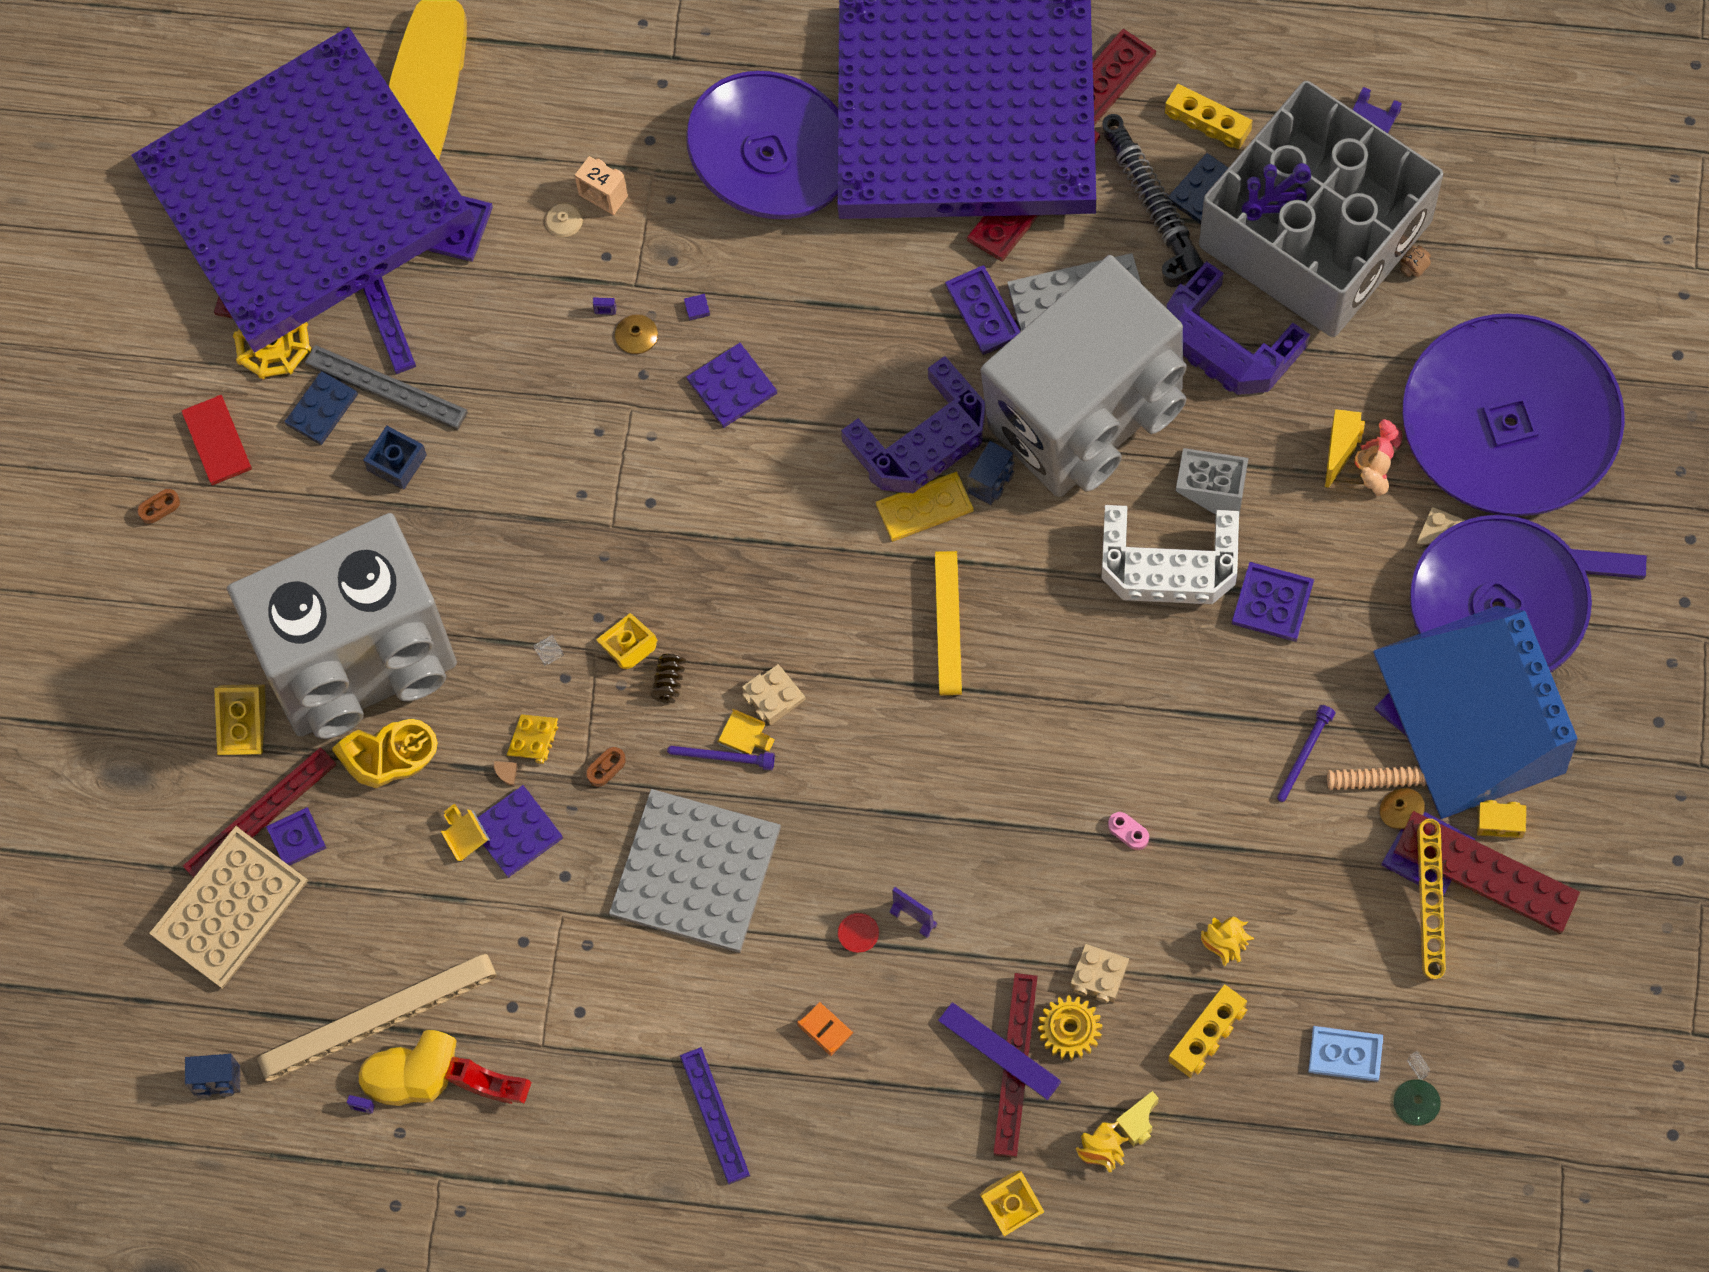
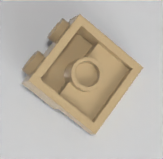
(772, 694)
(1099, 974)

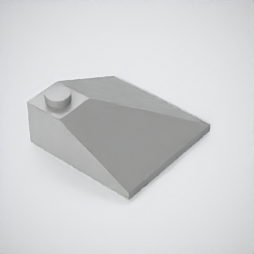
(1212, 479)

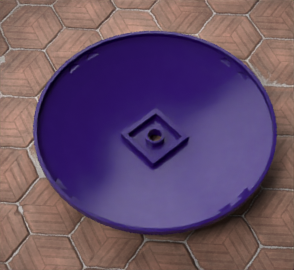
(1520, 370)

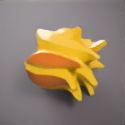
(1226, 938)
(1102, 1146)

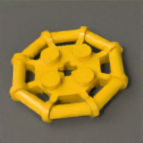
(274, 353)

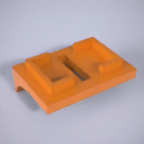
(833, 1037)

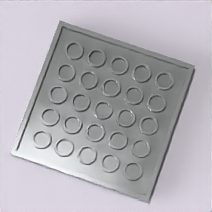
(695, 870)

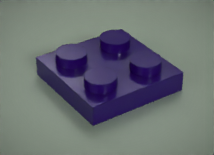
(296, 837)

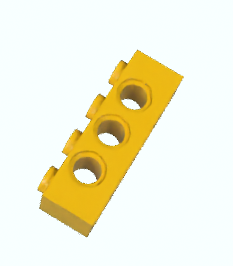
(1203, 107)
(1225, 1000)

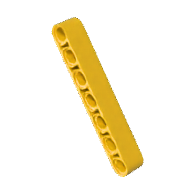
(948, 623)
(1431, 887)

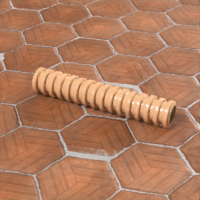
(1375, 778)

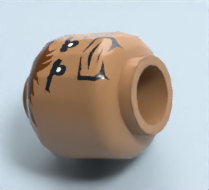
(1415, 261)

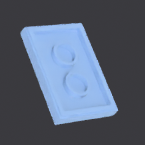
(1345, 1053)

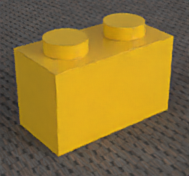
(1501, 819)

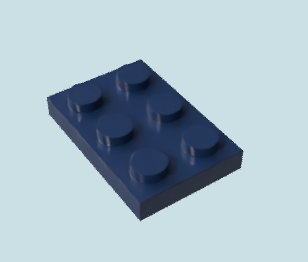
(1191, 191)
(321, 408)

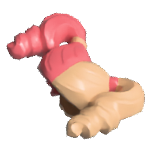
(1377, 455)

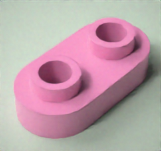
(1128, 830)

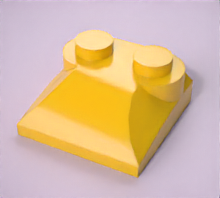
(628, 642)
(1011, 1202)

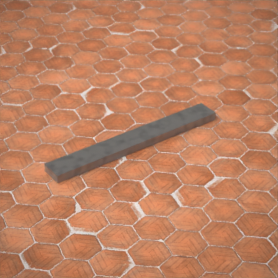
(386, 387)

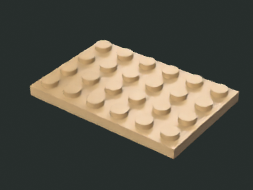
(228, 907)

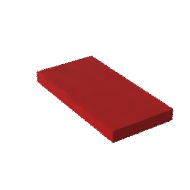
(216, 440)

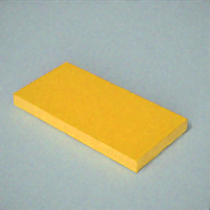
(927, 507)

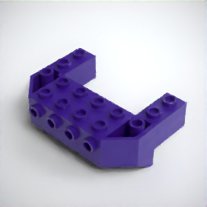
(1221, 355)
(929, 446)

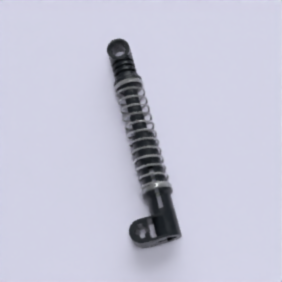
(1128, 153)

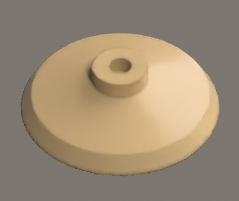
(563, 220)

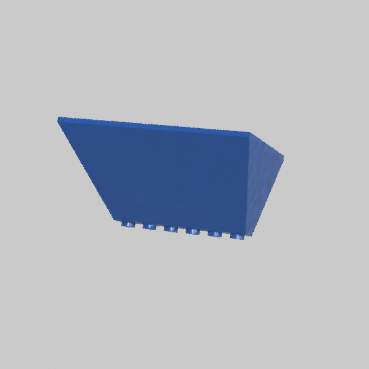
(1478, 708)

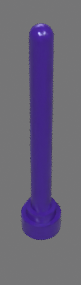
(1324, 716)
(764, 760)

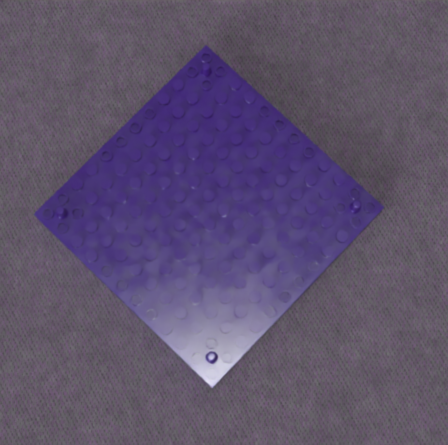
(965, 108)
(302, 189)

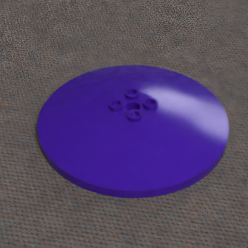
(773, 115)
(1506, 563)

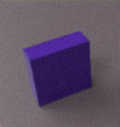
(604, 306)
(697, 307)
(360, 1104)

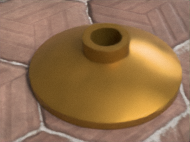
(636, 342)
(1395, 816)

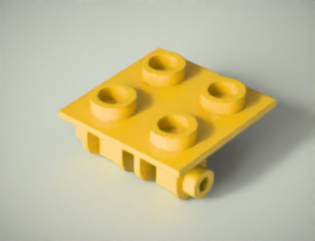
(533, 737)

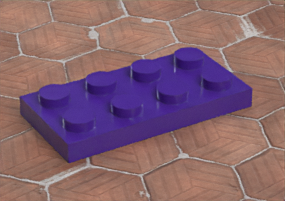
(982, 309)

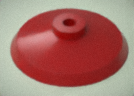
(858, 932)

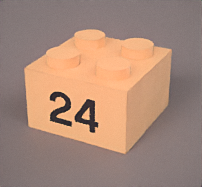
(601, 185)

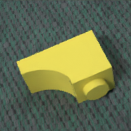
(1135, 1122)

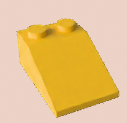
(1344, 436)
(240, 719)

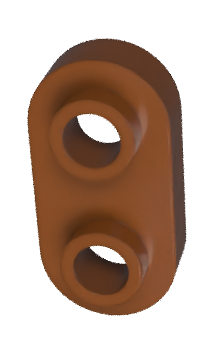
(158, 505)
(605, 767)

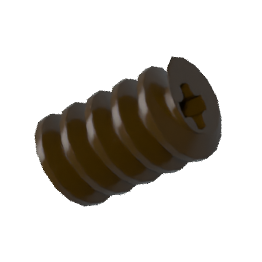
(666, 678)

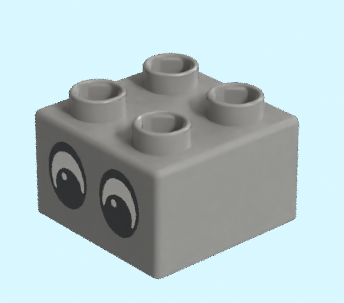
(1359, 215)
(1086, 379)
(345, 628)

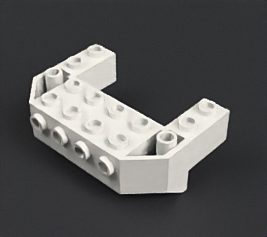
(1169, 573)

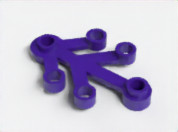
(1256, 207)

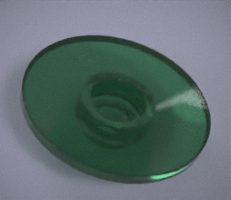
(1412, 1112)

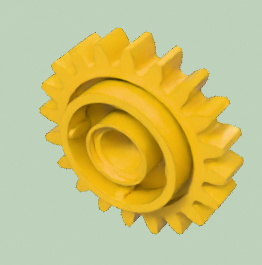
(1070, 1042)

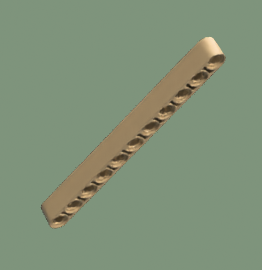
(376, 1017)

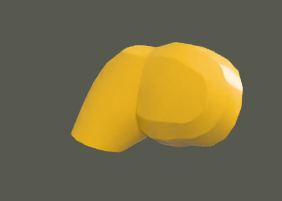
(388, 755)
(408, 1074)

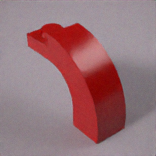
(487, 1083)

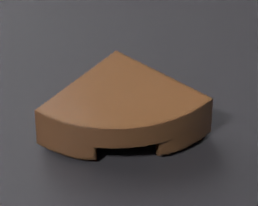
(506, 772)

